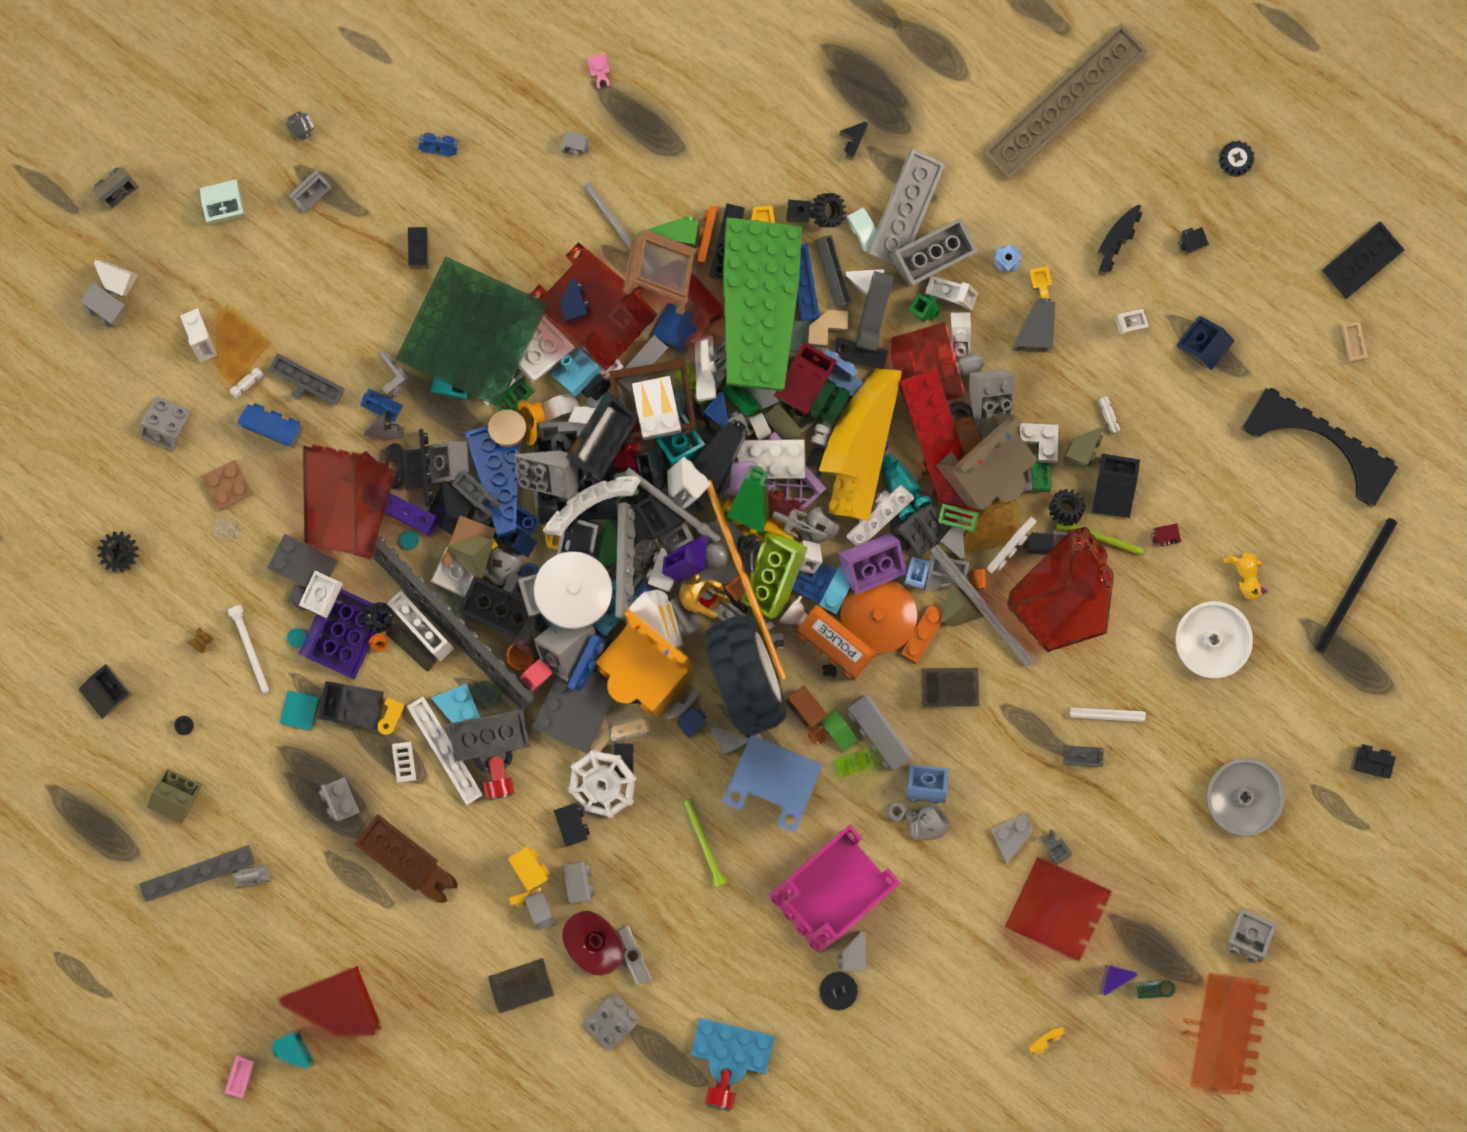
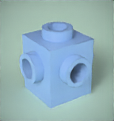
(1005, 265)

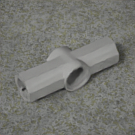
(638, 968)

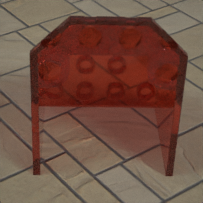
(1066, 593)

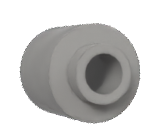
(969, 364)

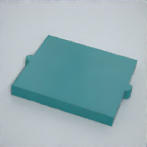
(299, 710)

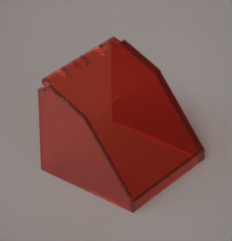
(1057, 909)
(337, 1005)

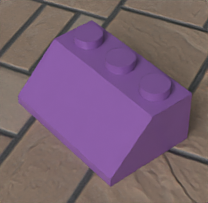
(873, 563)

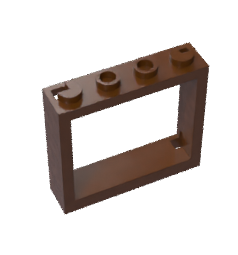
(653, 369)

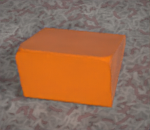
(978, 578)

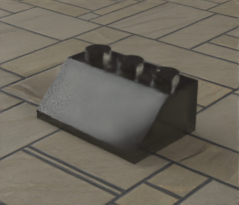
(521, 986)

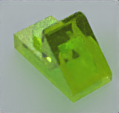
(854, 763)

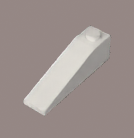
(420, 626)

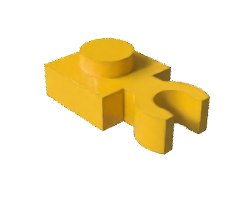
(519, 899)

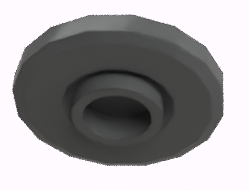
(644, 554)

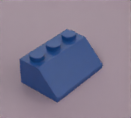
(270, 425)

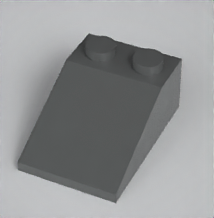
(115, 188)
(299, 561)

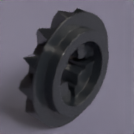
(371, 615)

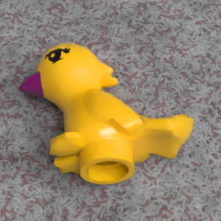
(1248, 569)

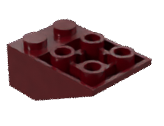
(806, 378)

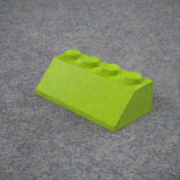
(775, 573)

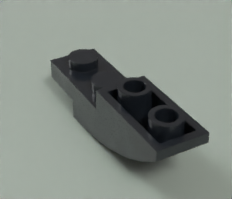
(1120, 232)
(716, 270)

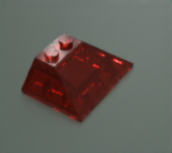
(925, 351)

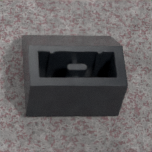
(105, 691)

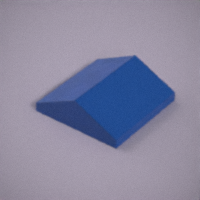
(674, 327)

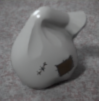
(822, 521)
(501, 564)
(928, 823)

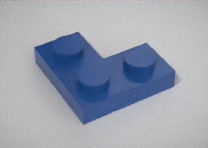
(815, 587)

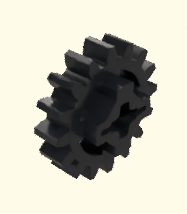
(116, 561)

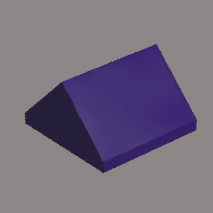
(1114, 978)

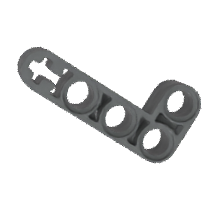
(873, 311)

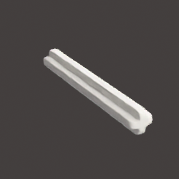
(1106, 714)

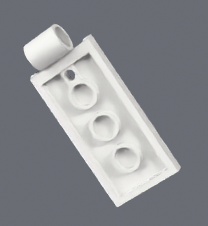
(777, 457)

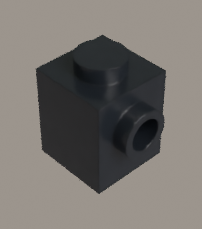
(799, 211)
(1192, 240)

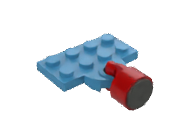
(730, 1055)

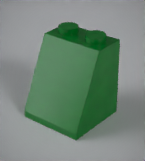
(751, 501)

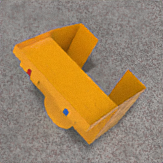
(644, 667)

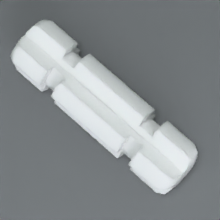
(246, 382)
(1109, 415)

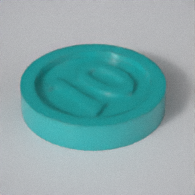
(409, 540)
(296, 637)

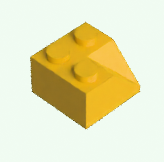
(528, 868)

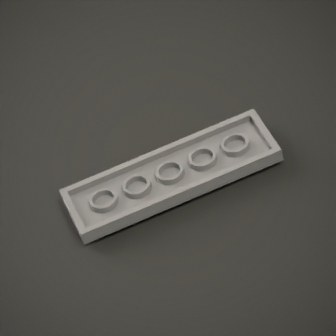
(906, 205)

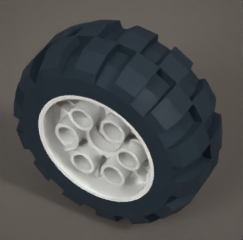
(745, 675)

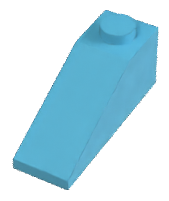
(835, 593)

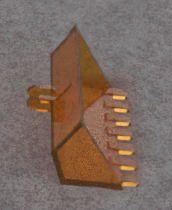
(1226, 1033)

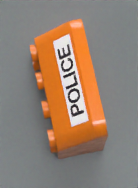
(836, 642)

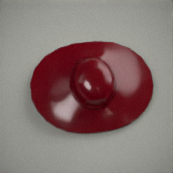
(592, 943)

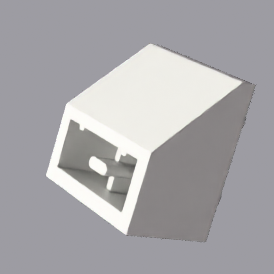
(685, 483)

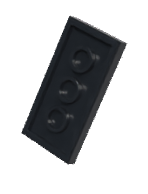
(1363, 260)

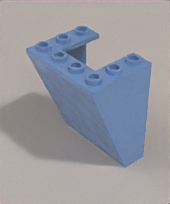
(775, 776)

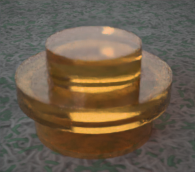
(817, 734)

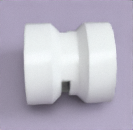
(821, 435)

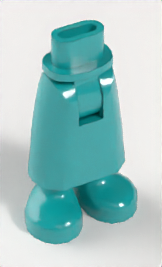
(897, 475)

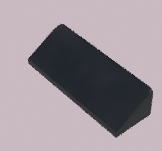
(411, 647)

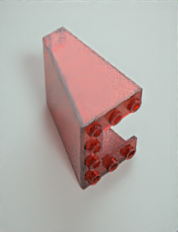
(614, 316)
(344, 499)

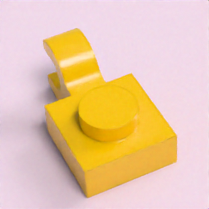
(1041, 280)

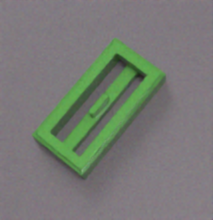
(974, 521)

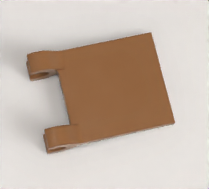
(464, 530)

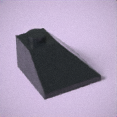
(448, 507)

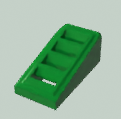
(526, 385)

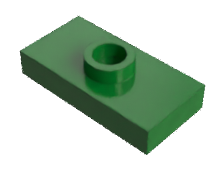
(1041, 476)

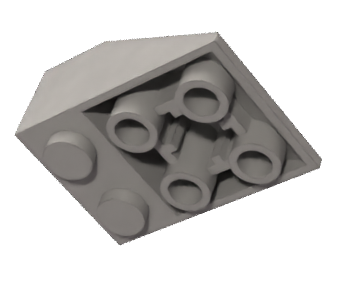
(991, 394)
(547, 473)

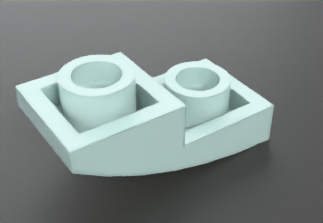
(863, 227)

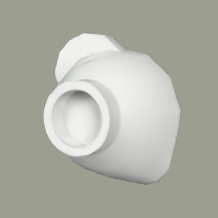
(794, 613)

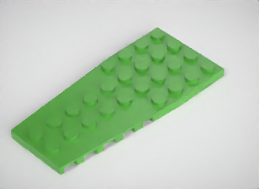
(759, 300)

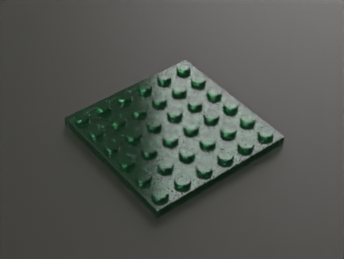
(472, 331)

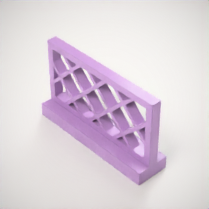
(811, 479)

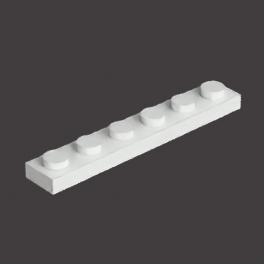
(442, 747)

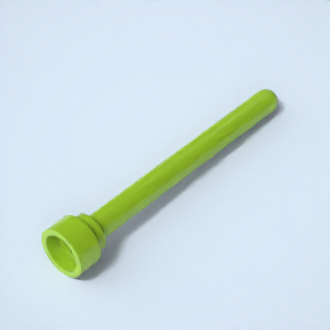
(1105, 539)
(717, 878)

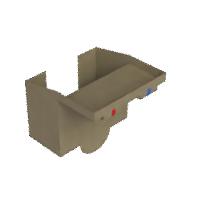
(993, 466)

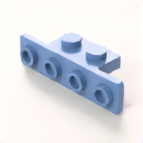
(844, 374)

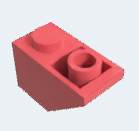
(536, 675)

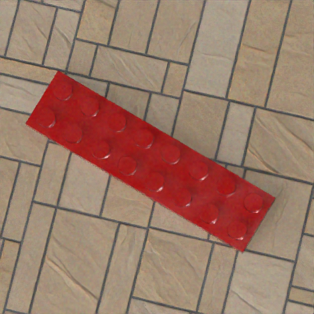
(935, 434)

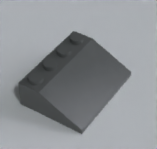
(574, 714)

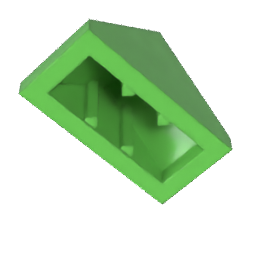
(839, 730)

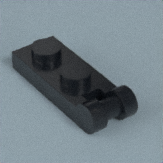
(859, 355)

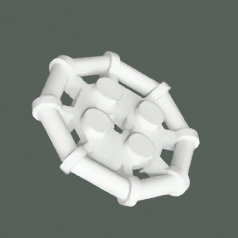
(602, 773)

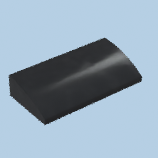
(602, 437)
(582, 537)

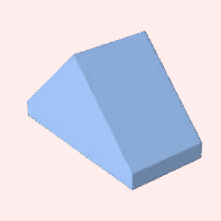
(917, 573)

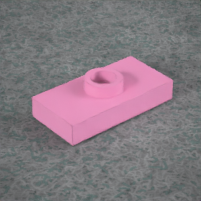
(239, 1077)

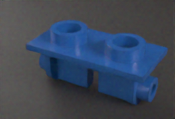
(430, 143)
(379, 404)

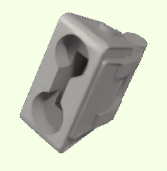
(251, 876)

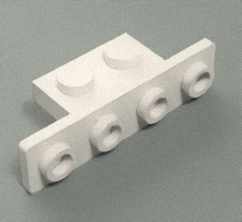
(705, 368)
(883, 510)

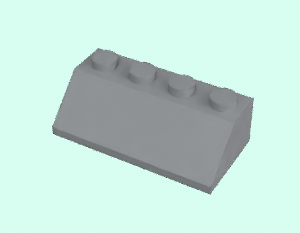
(880, 733)

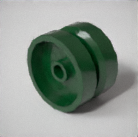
(831, 404)

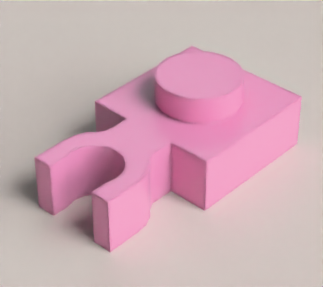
(599, 67)

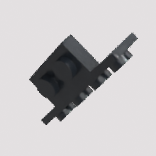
(415, 468)

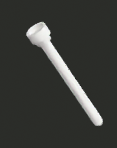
(236, 614)

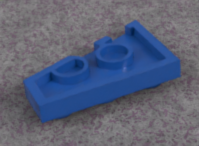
(587, 663)

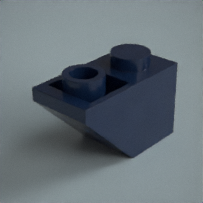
(572, 303)

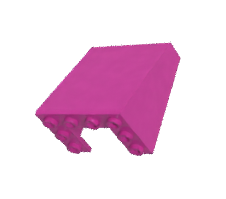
(832, 890)

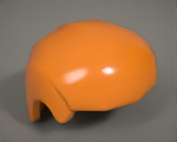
(517, 659)

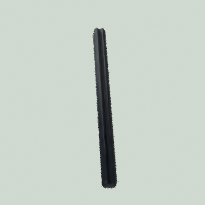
(1356, 585)

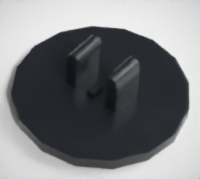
(838, 990)

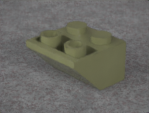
(1081, 448)
(174, 796)

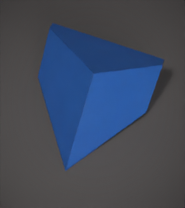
(717, 412)

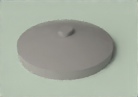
(1245, 797)

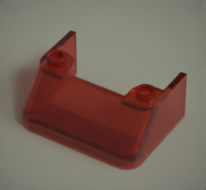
(708, 312)

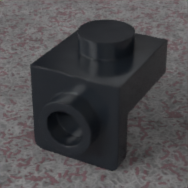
(596, 387)

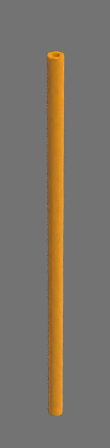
(745, 581)

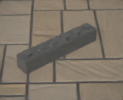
(833, 271)

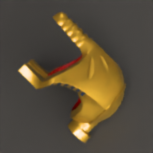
(691, 598)

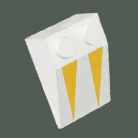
(656, 408)
(658, 613)

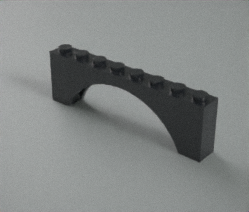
(1369, 469)

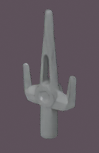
(792, 521)

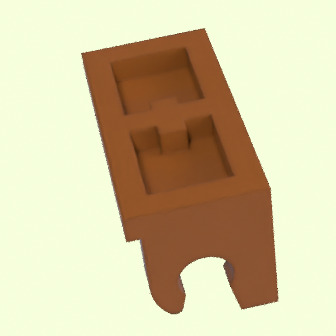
(806, 707)

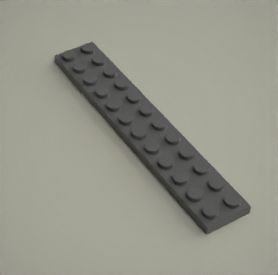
(454, 627)

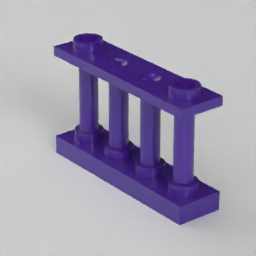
(410, 515)

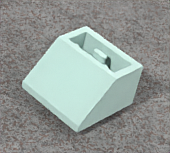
(222, 202)

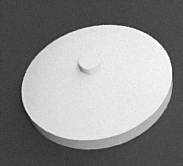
(572, 590)
(1214, 639)

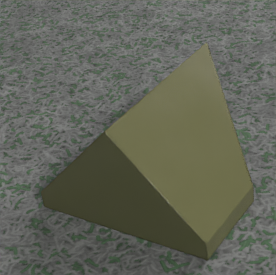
(473, 554)
(959, 608)

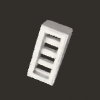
(395, 747)

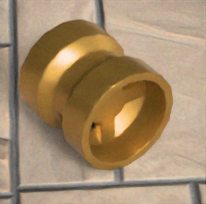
(202, 639)

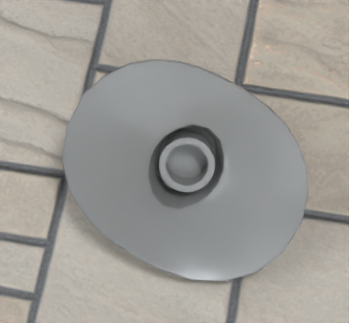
(718, 559)

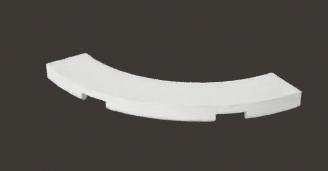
(588, 497)

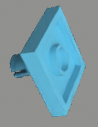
(576, 371)

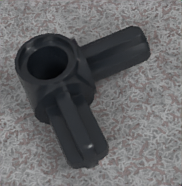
(749, 547)

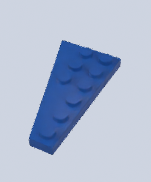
(498, 475)

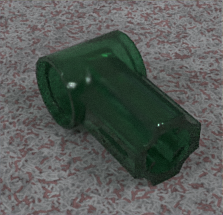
(1152, 989)

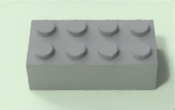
(933, 252)

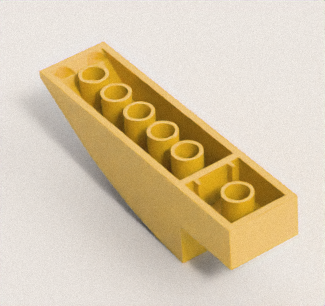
(859, 445)

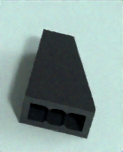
(721, 453)

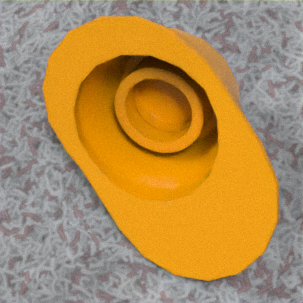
(532, 415)

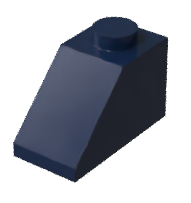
(518, 541)

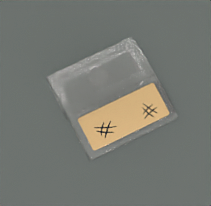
(627, 724)

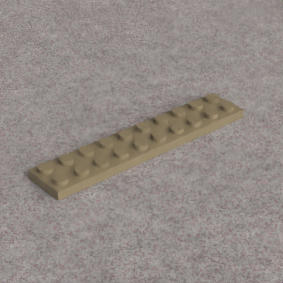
(1065, 101)

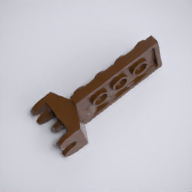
(405, 859)

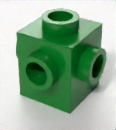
(925, 307)

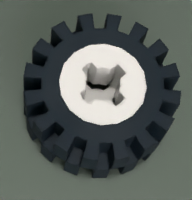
(1232, 163)

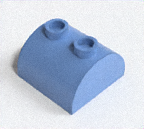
(927, 784)

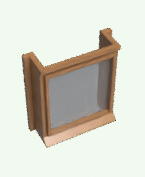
(660, 267)

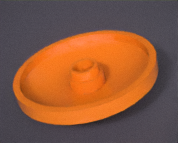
(880, 616)

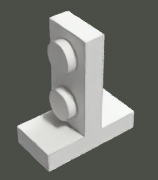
(957, 293)
(198, 335)

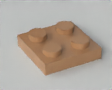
(226, 485)

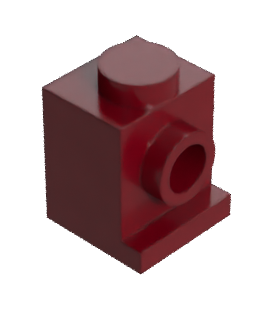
(1166, 535)

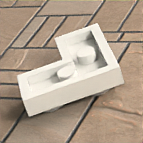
(1045, 437)

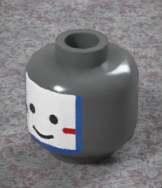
(300, 125)

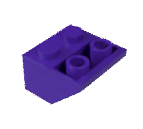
(686, 560)

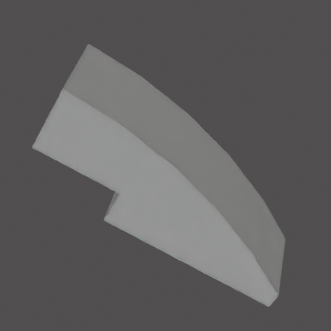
(649, 354)

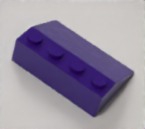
(342, 637)

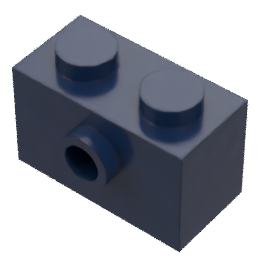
(691, 721)

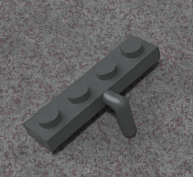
(306, 380)

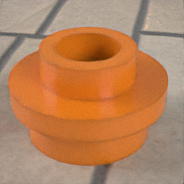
(378, 642)

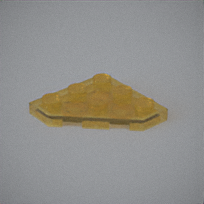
(237, 344)
(994, 526)

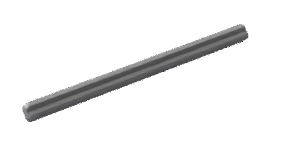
(983, 607)

